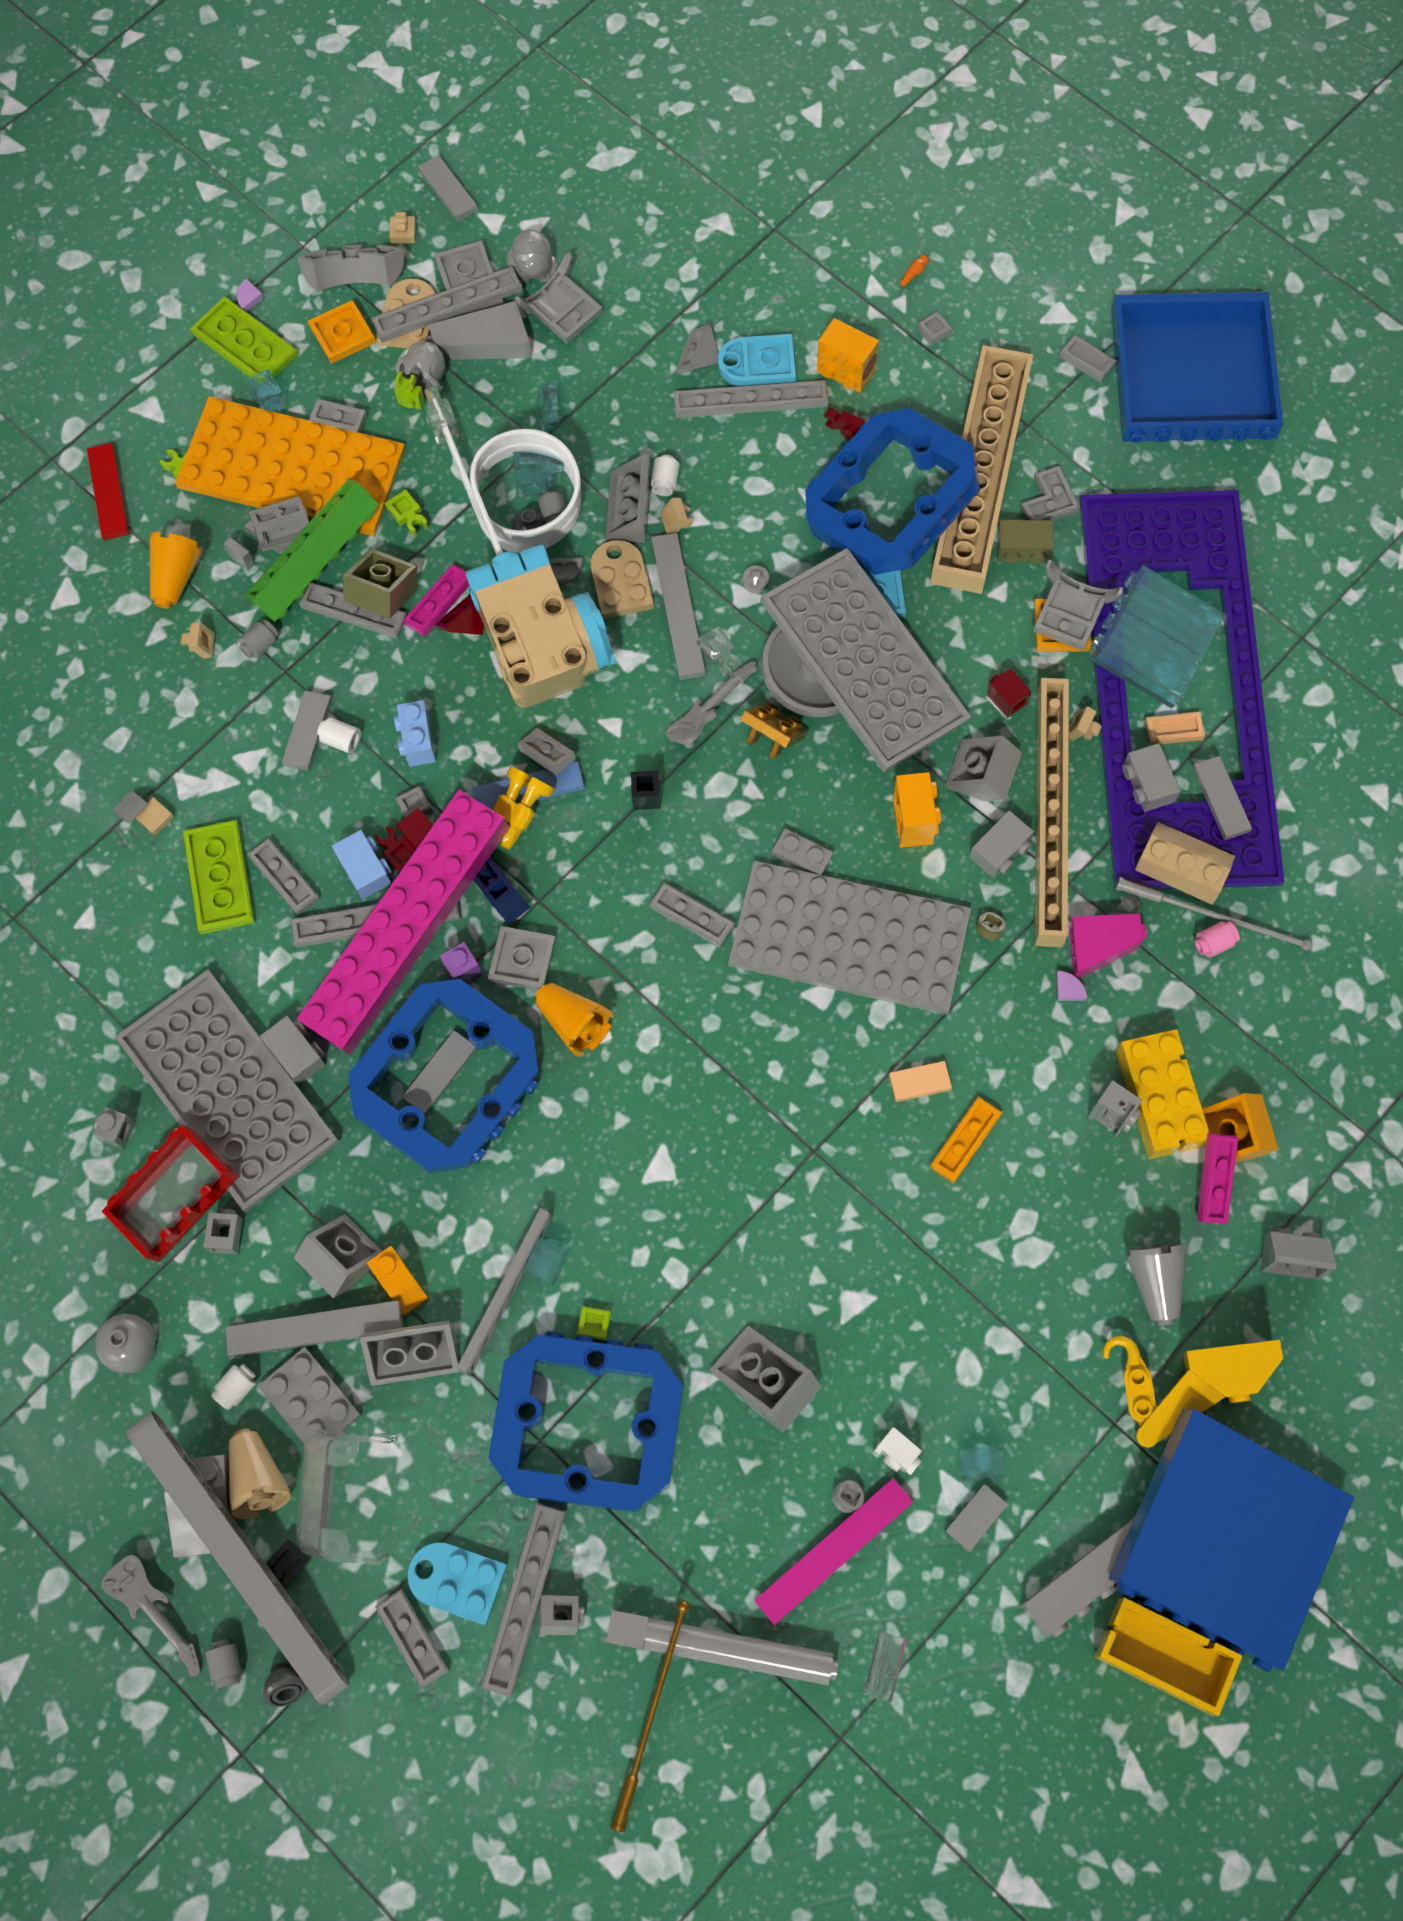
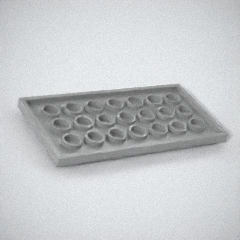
(865, 659)
(850, 937)
(227, 1088)

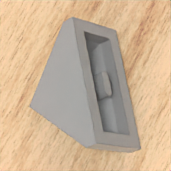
(699, 350)

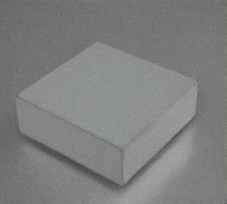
(934, 328)
(239, 553)
(412, 800)
(130, 807)

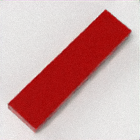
(107, 491)

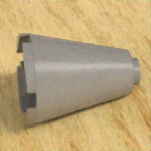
(1160, 1279)

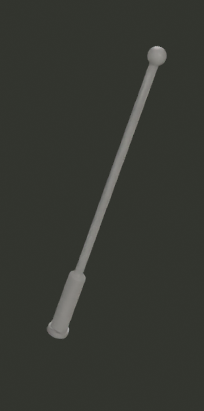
(1158, 896)

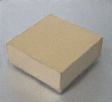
(154, 817)

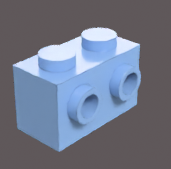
(415, 732)
(361, 864)

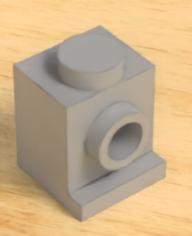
(109, 1126)
(216, 1223)
(554, 1606)

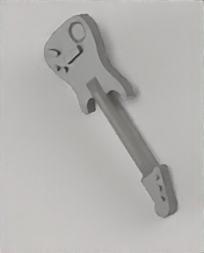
(689, 727)
(130, 1585)

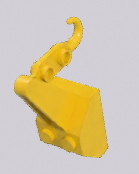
(1208, 1378)

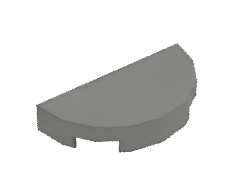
(566, 569)

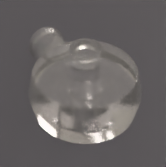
(1128, 905)

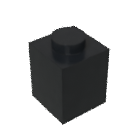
(645, 790)

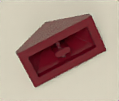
(462, 619)

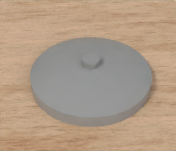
(791, 679)

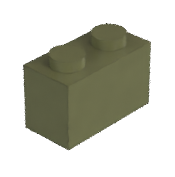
(1024, 541)

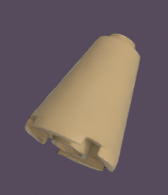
(253, 1477)

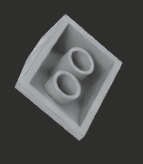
(766, 1378)
(183, 1537)

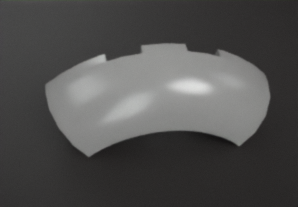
(352, 265)

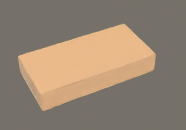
(1174, 728)
(920, 1081)

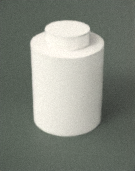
(339, 735)

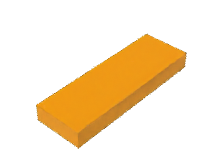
(966, 1140)

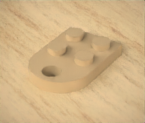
(399, 297)
(620, 582)

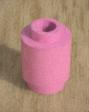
(1216, 939)

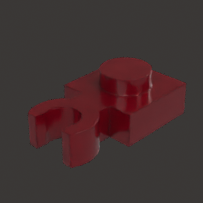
(845, 422)
(397, 851)

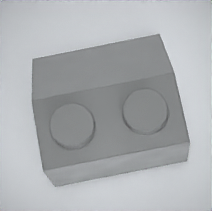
(984, 768)
(337, 1255)
(1297, 1255)

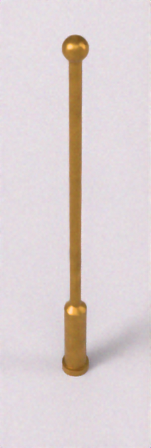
(631, 1781)

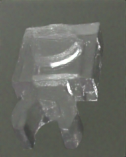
(719, 647)

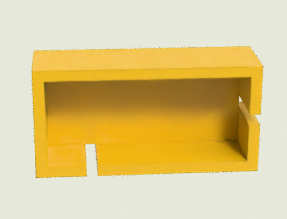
(1167, 1091)
(1168, 1656)

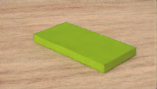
(243, 340)
(218, 877)

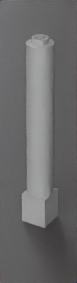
(723, 1648)

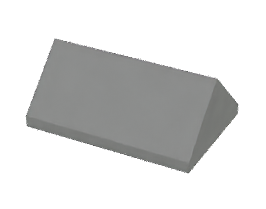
(629, 501)
(410, 1352)

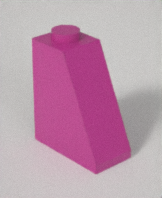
(1102, 940)

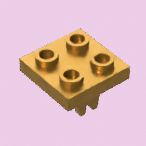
(772, 723)

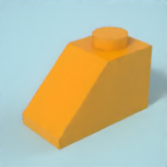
(397, 1280)

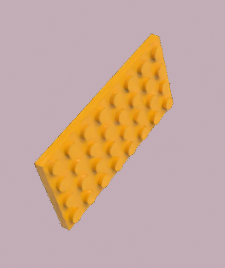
(274, 457)

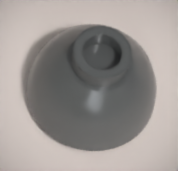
(528, 519)
(283, 1686)

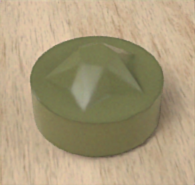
(990, 926)

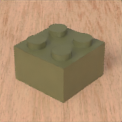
(380, 583)

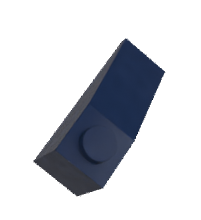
(500, 891)

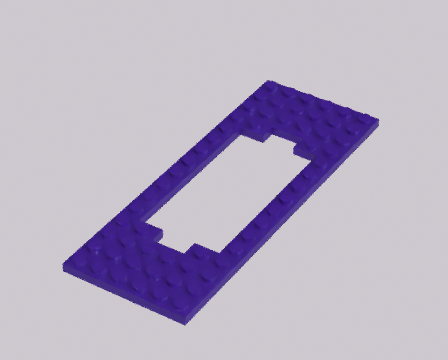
(1206, 538)

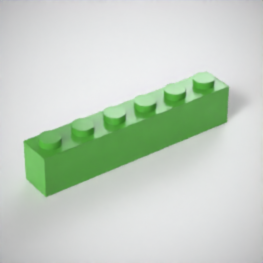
(312, 550)

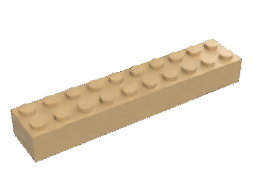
(992, 429)

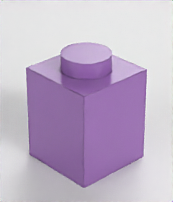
(461, 963)

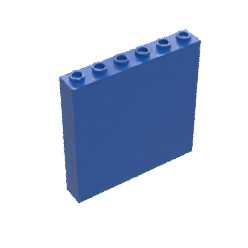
(1196, 367)
(1231, 1540)

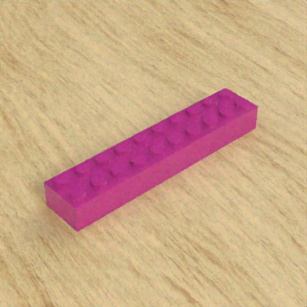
(403, 922)

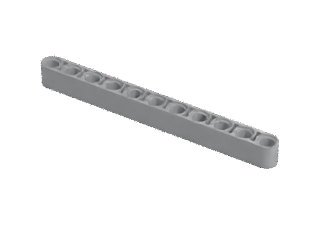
(238, 1558)

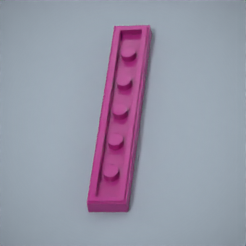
(833, 1551)

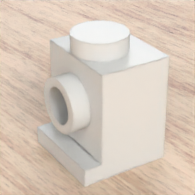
(898, 1452)

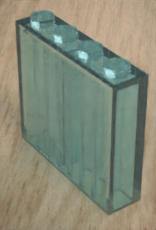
(1156, 636)

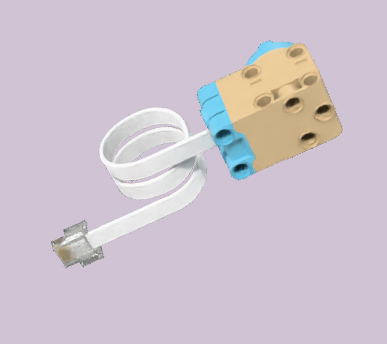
(537, 635)

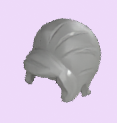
(532, 257)
(424, 362)

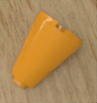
(171, 567)
(574, 1017)

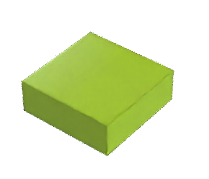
(594, 1323)

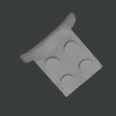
(562, 304)
(1071, 609)

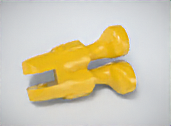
(519, 814)

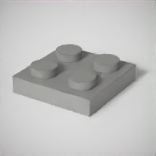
(521, 958)

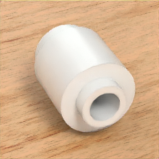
(664, 475)
(234, 1386)

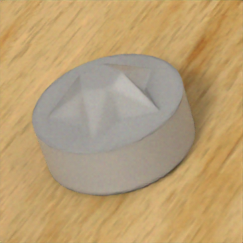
(755, 579)
(848, 1496)

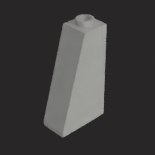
(482, 335)

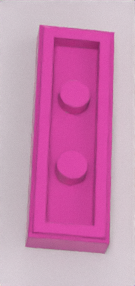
(437, 600)
(1217, 1178)

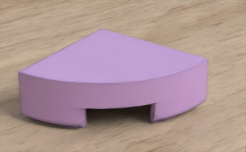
(248, 295)
(1069, 987)

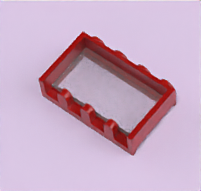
(169, 1193)

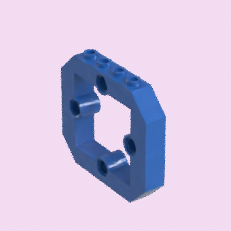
(929, 447)
(476, 1012)
(517, 1391)

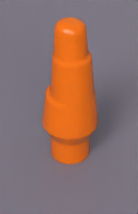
(914, 270)

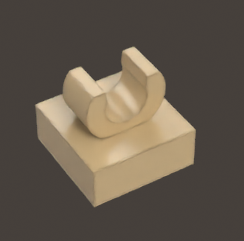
(402, 229)
(675, 516)
(199, 640)
(1083, 725)

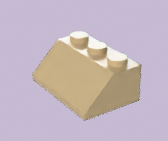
(1185, 863)

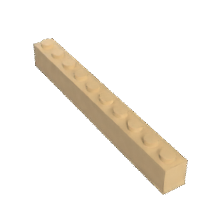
(1052, 813)

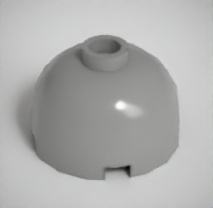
(125, 1343)

